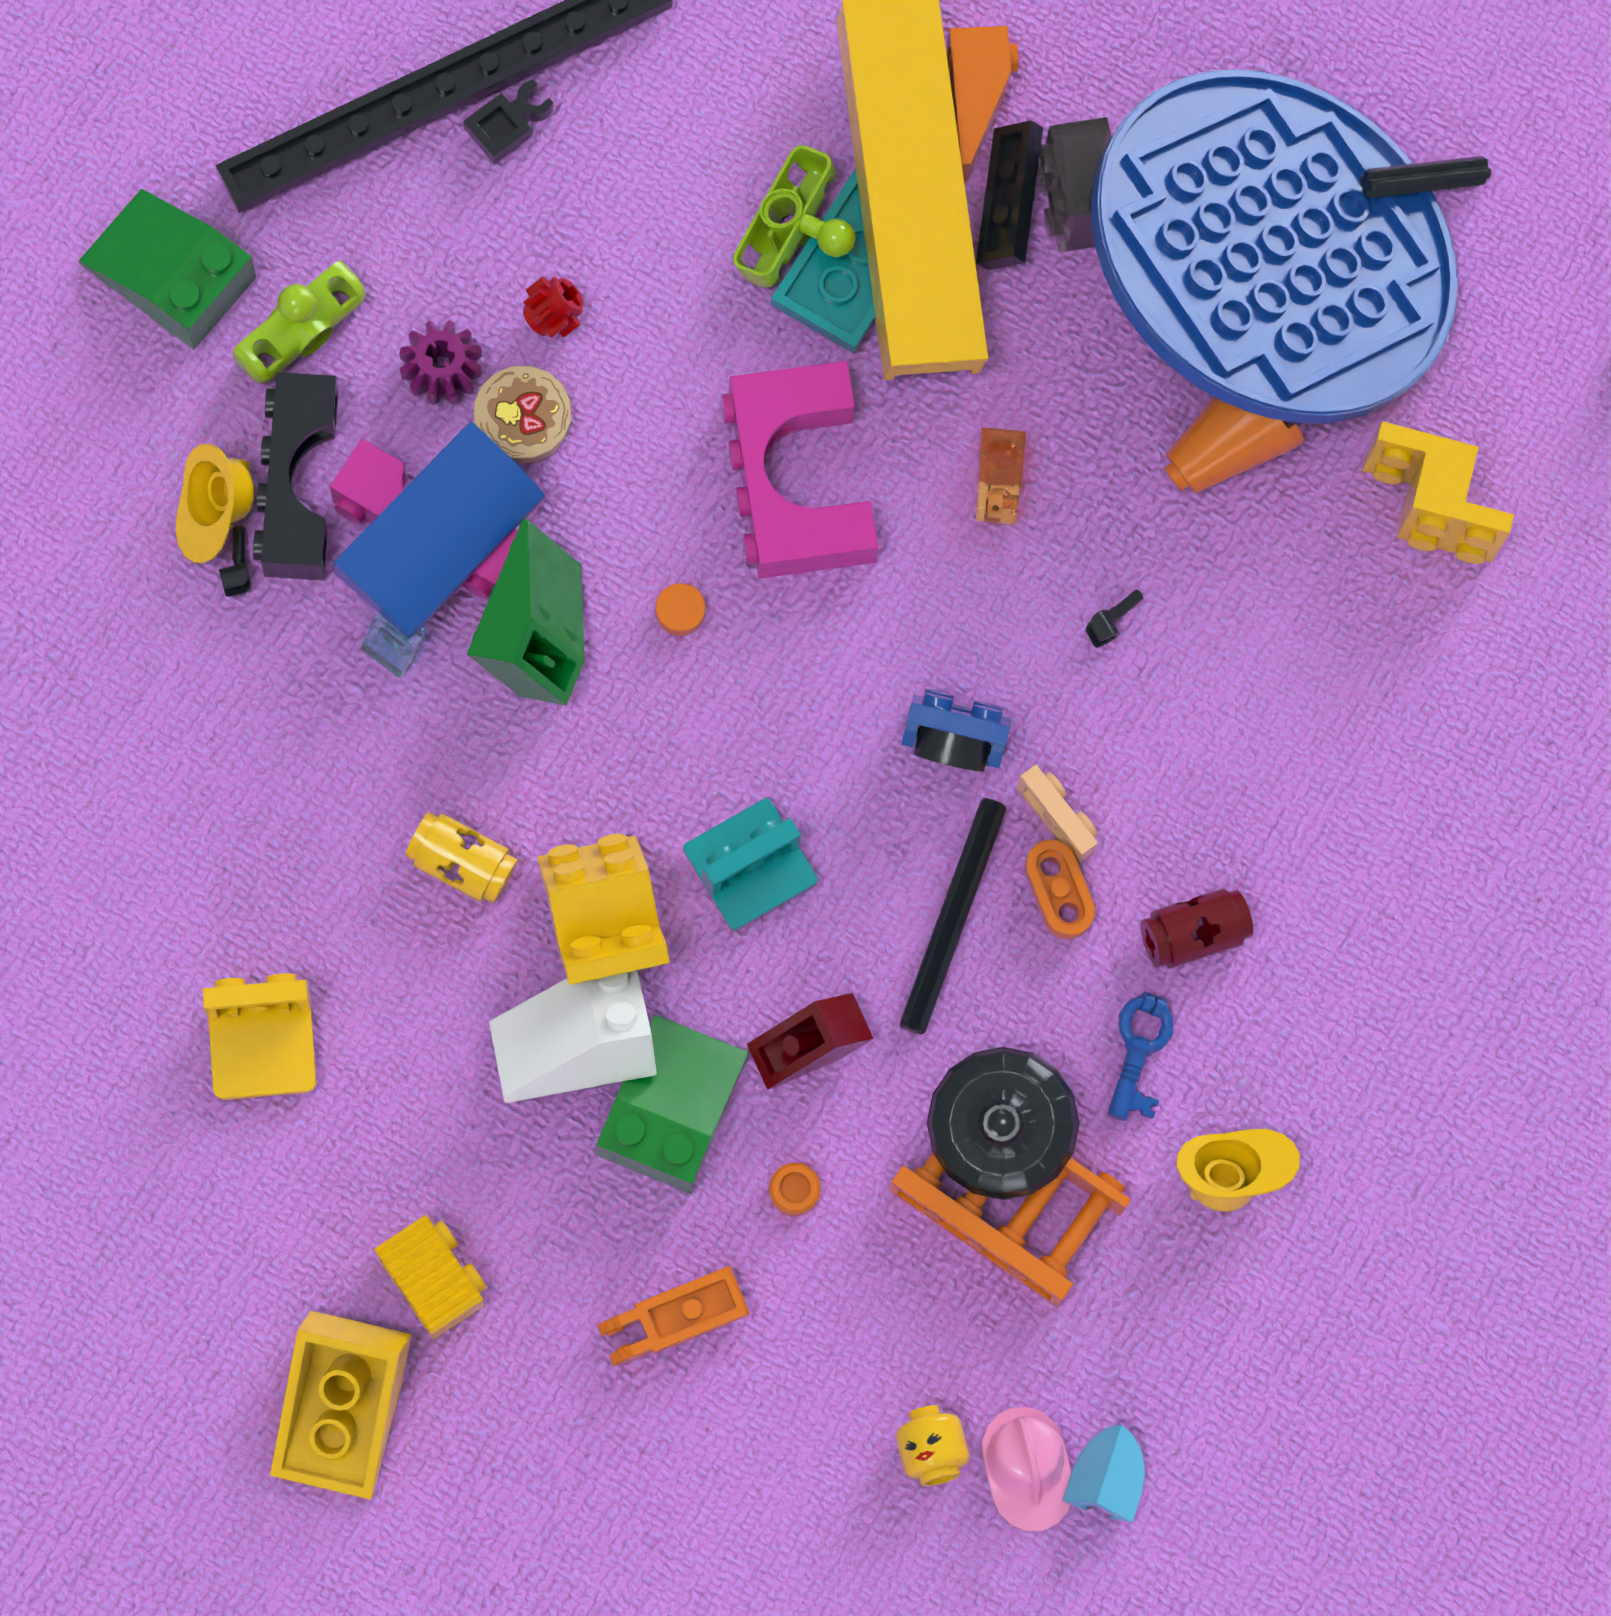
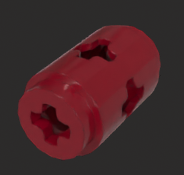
(1170, 928)

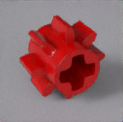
(553, 307)

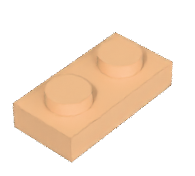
(1046, 799)

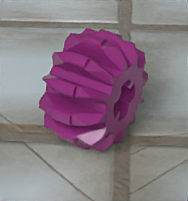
(436, 344)

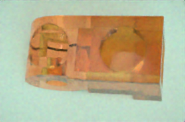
(999, 475)

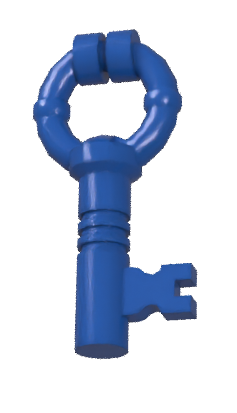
(1138, 1048)

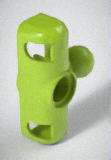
(779, 241)
(299, 322)

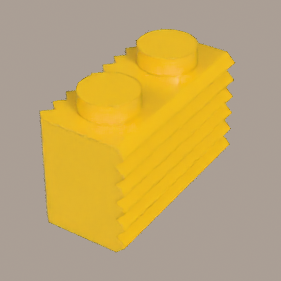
(431, 1276)

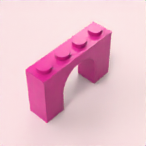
(783, 534)

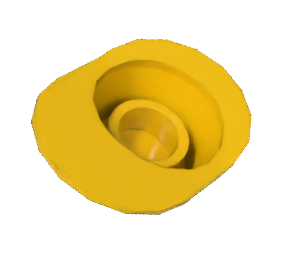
(212, 499)
(1236, 1165)

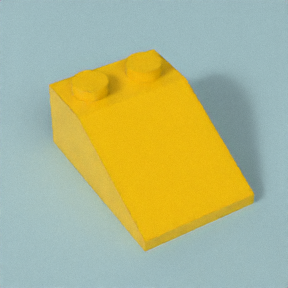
(339, 1403)

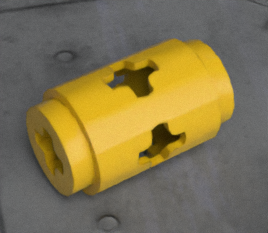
(440, 846)

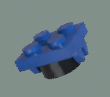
(956, 733)

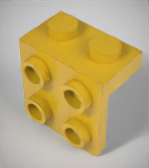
(260, 1037)

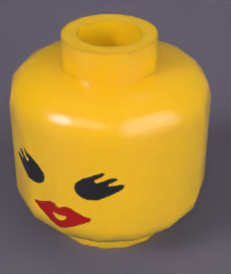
(932, 1446)

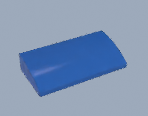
(438, 530)

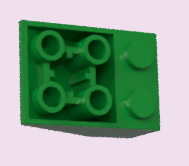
(534, 620)

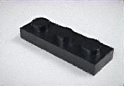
(1009, 195)

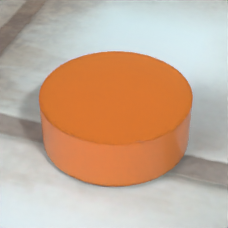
(680, 609)
(794, 1189)

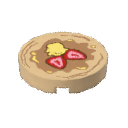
(524, 412)

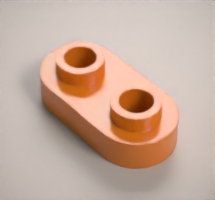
(1061, 890)

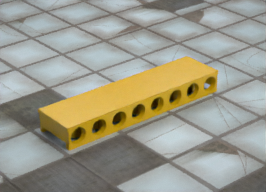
(911, 187)

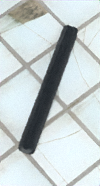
(952, 916)

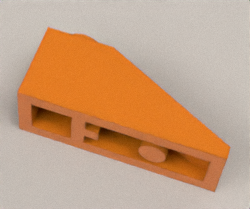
(979, 78)

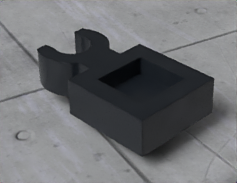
(504, 125)

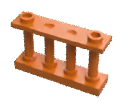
(1006, 1244)

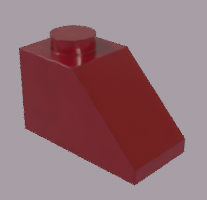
(810, 1040)

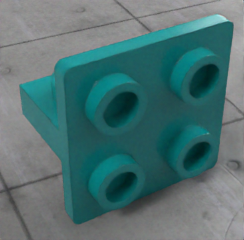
(751, 863)

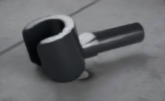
(236, 577)
(1102, 626)

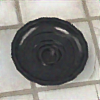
(1003, 1123)

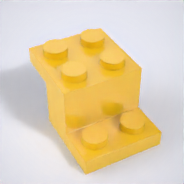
(1435, 501)
(602, 908)

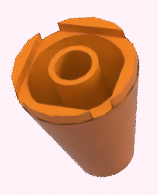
(1226, 443)

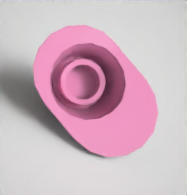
(1027, 1468)

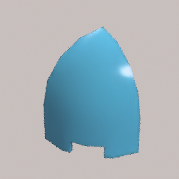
(1108, 1474)

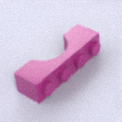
(373, 481)

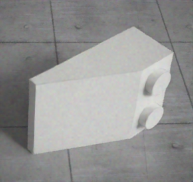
(574, 1038)

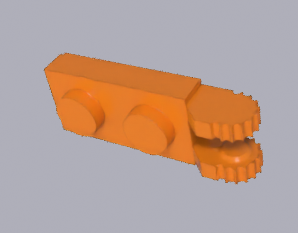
(679, 1315)

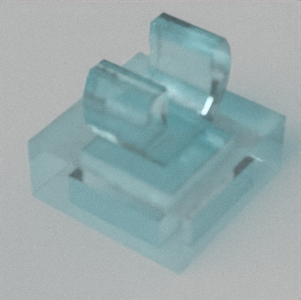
(390, 646)

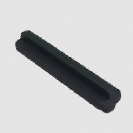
(1424, 176)

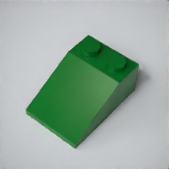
(170, 266)
(670, 1119)

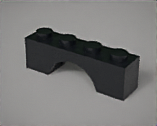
(302, 418)

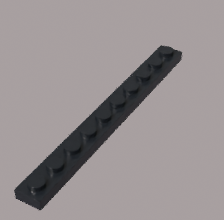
(426, 95)

